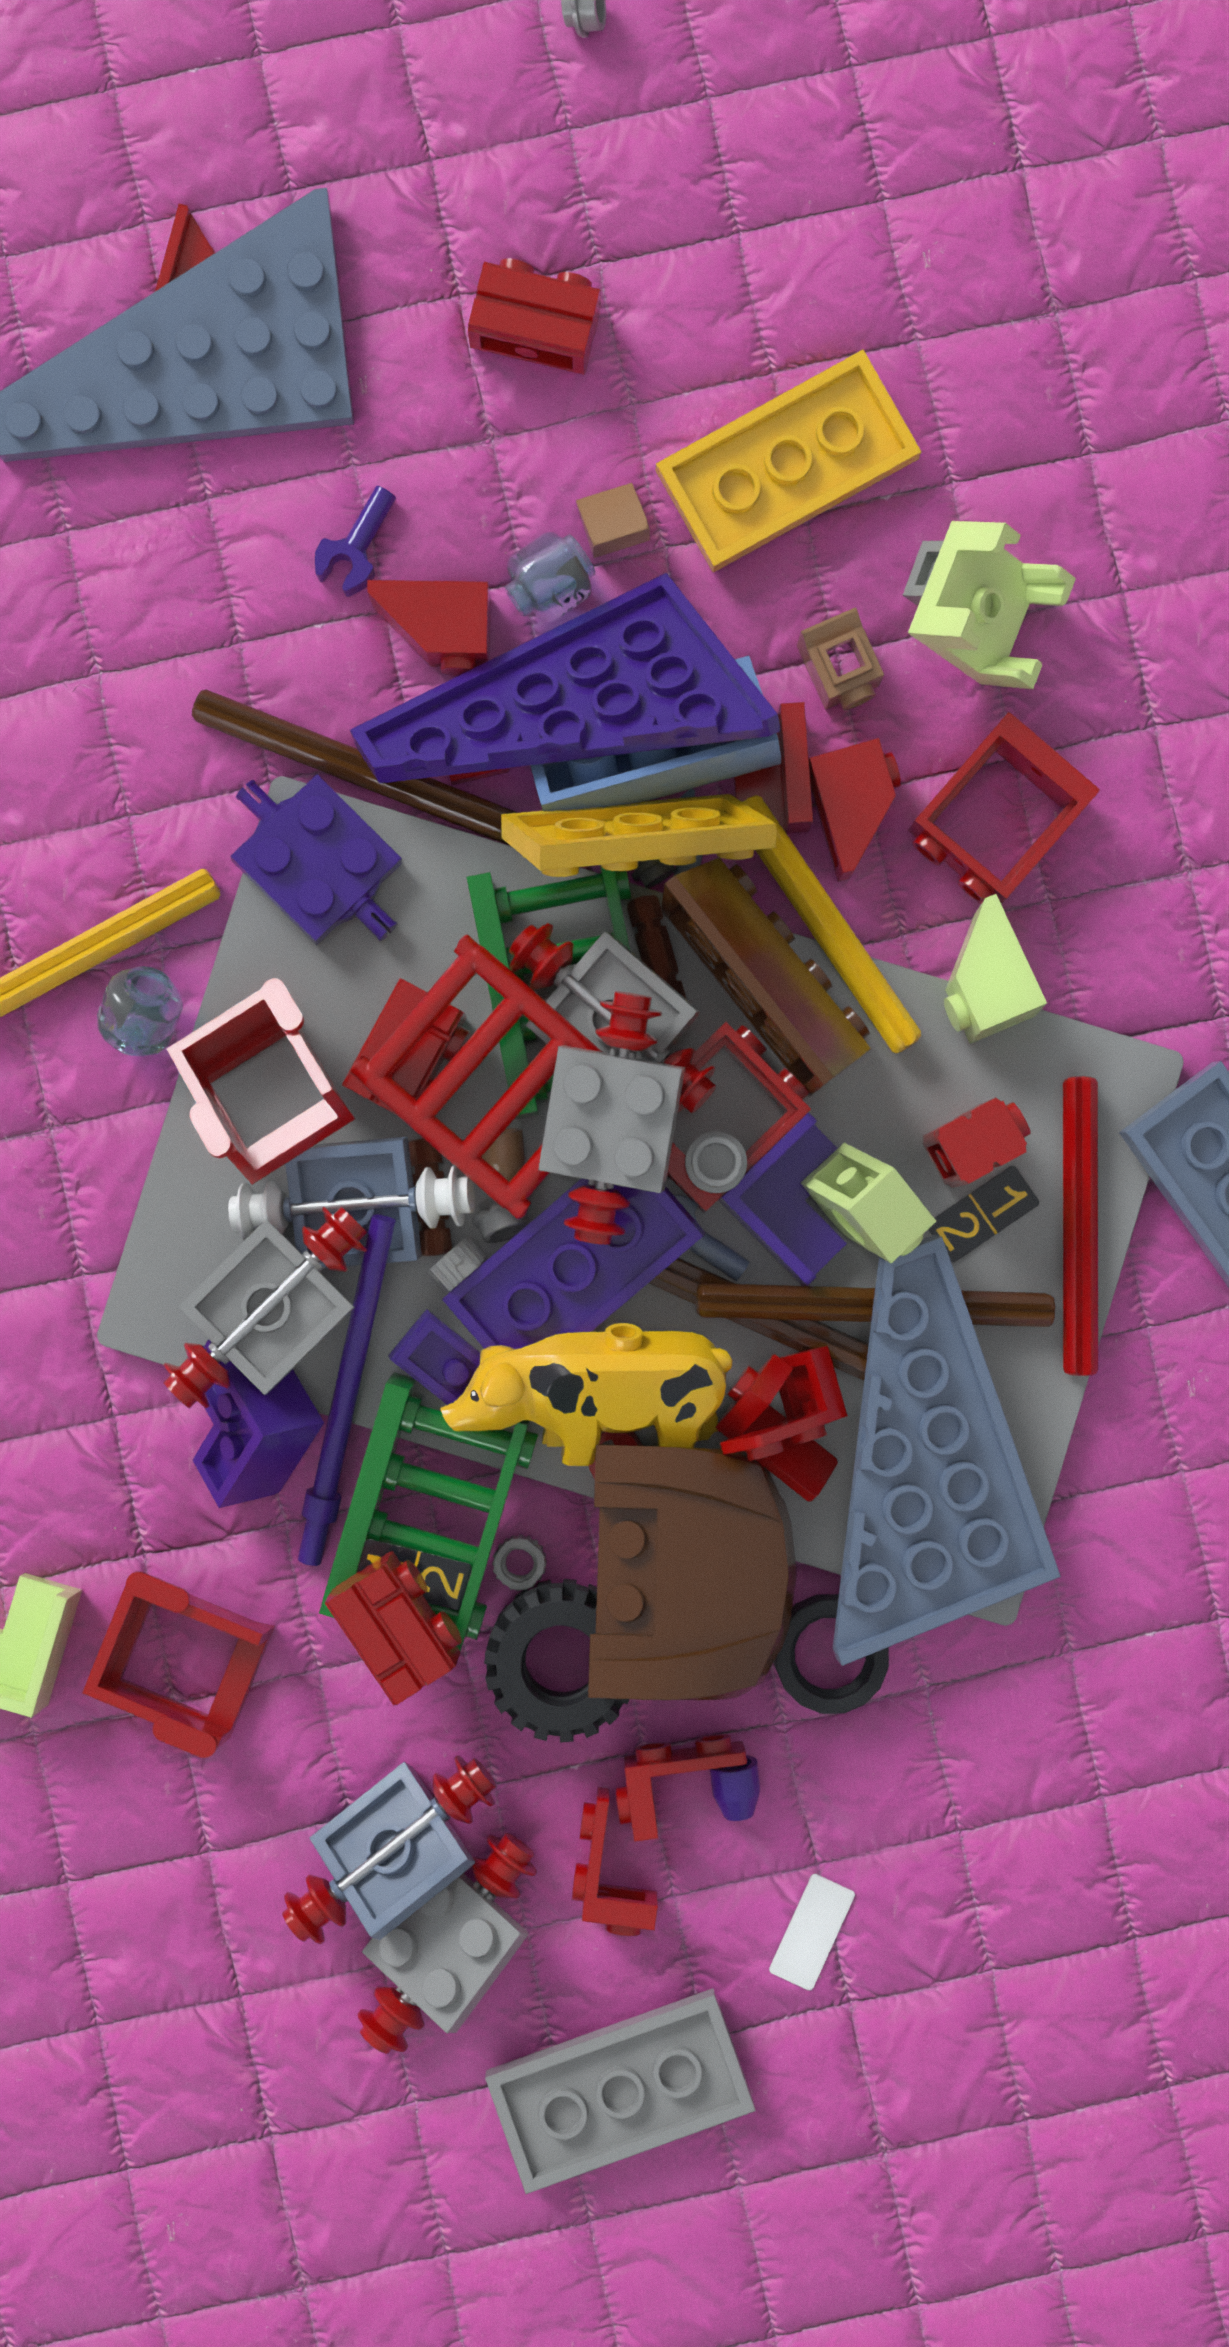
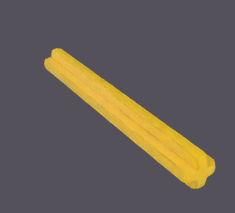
(836, 938)
(107, 939)

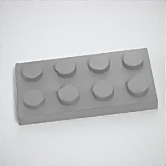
(619, 2091)

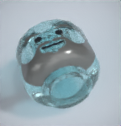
(549, 576)
(139, 1011)

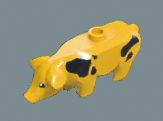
(598, 1384)

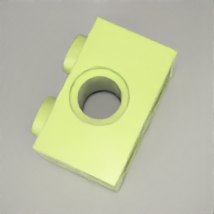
(869, 1202)

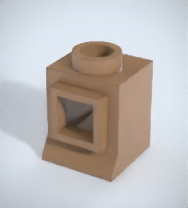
(853, 687)

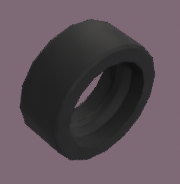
(811, 1696)

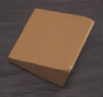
(613, 520)

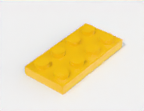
(788, 461)
(635, 832)

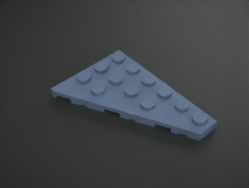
(213, 355)
(937, 1482)

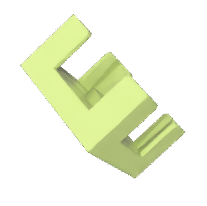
(980, 601)

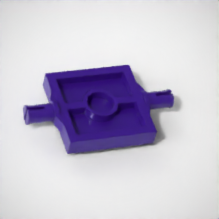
(316, 859)

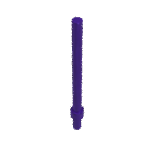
(323, 1500)

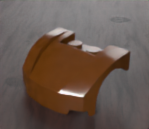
(688, 1574)

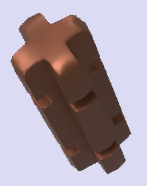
(654, 939)
(435, 1240)

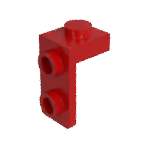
(809, 1401)
(800, 1466)
(655, 1759)
(618, 1907)

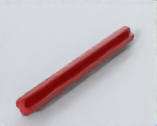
(1080, 1226)

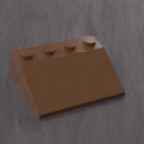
(763, 974)

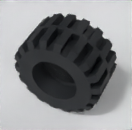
(509, 1679)

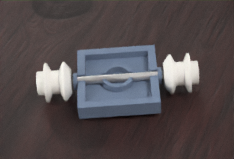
(365, 1181)

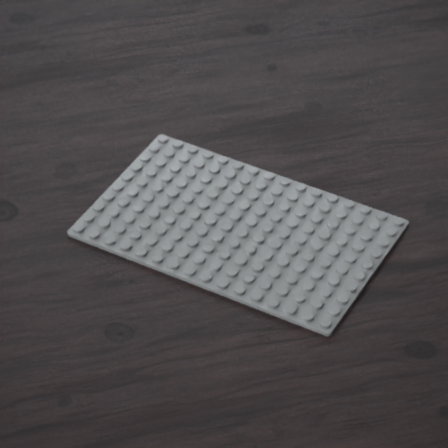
(873, 1105)

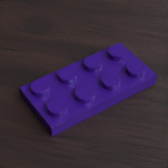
(559, 1285)

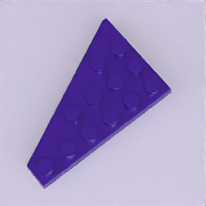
(601, 685)

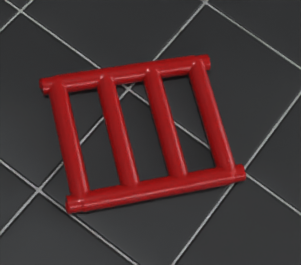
(421, 1113)

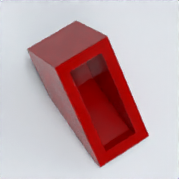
(438, 619)
(851, 799)

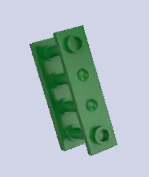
(497, 906)
(387, 1470)

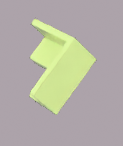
(34, 1642)

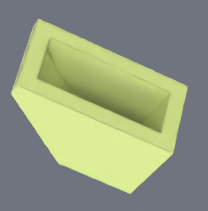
(991, 978)

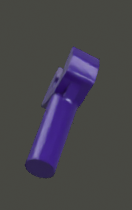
(354, 546)

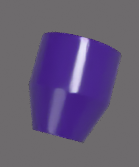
(736, 1789)

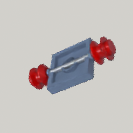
(390, 1851)

